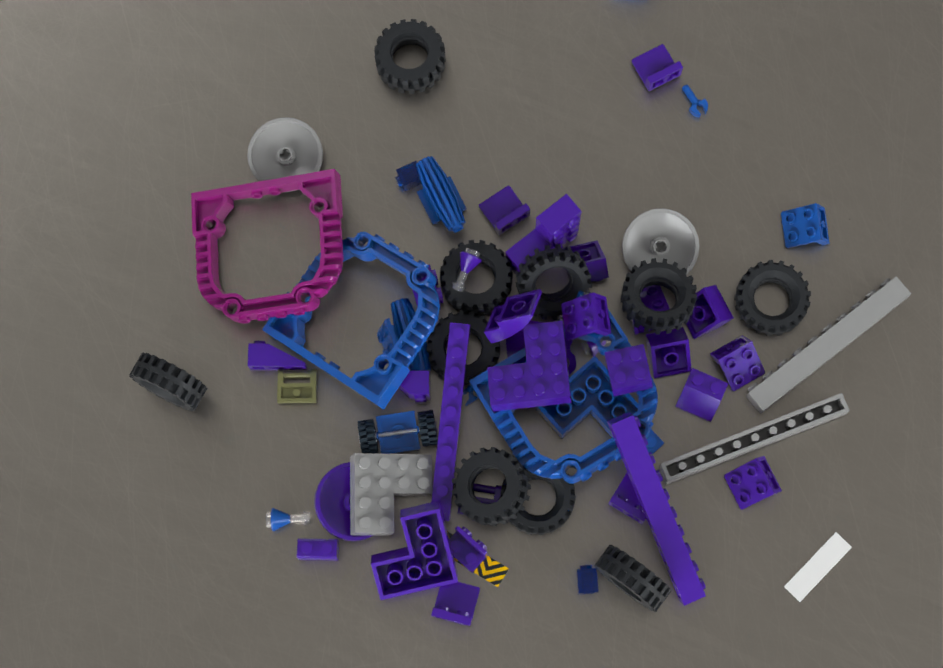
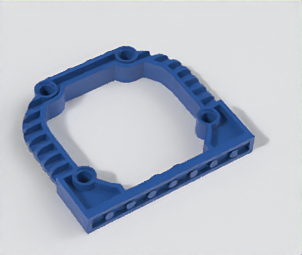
(376, 382)
(591, 461)

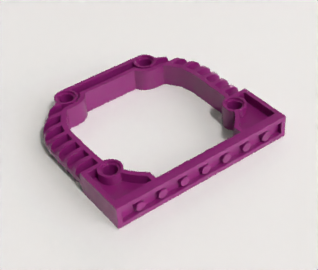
(214, 205)

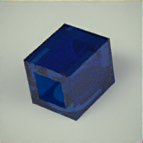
(408, 176)
(587, 580)

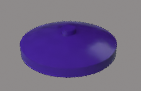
(333, 503)

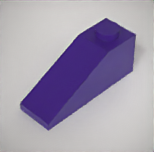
(267, 357)

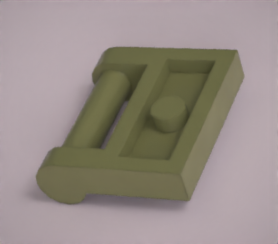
(296, 392)

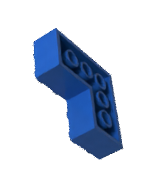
(589, 395)

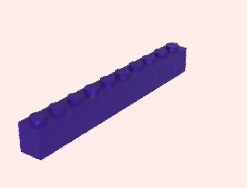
(450, 416)
(656, 508)

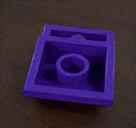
(512, 316)

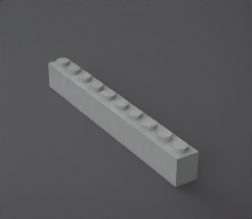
(828, 344)
(753, 438)

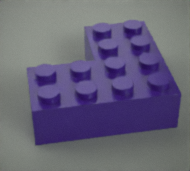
(553, 227)
(541, 379)
(425, 561)

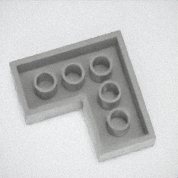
(375, 483)

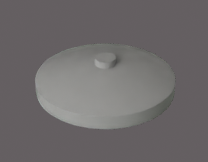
(284, 149)
(661, 235)

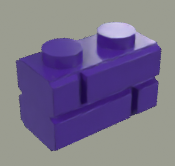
(318, 549)

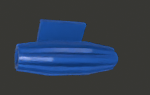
(440, 195)
(389, 334)

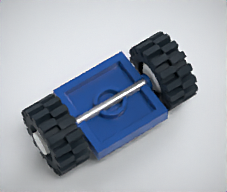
(397, 432)

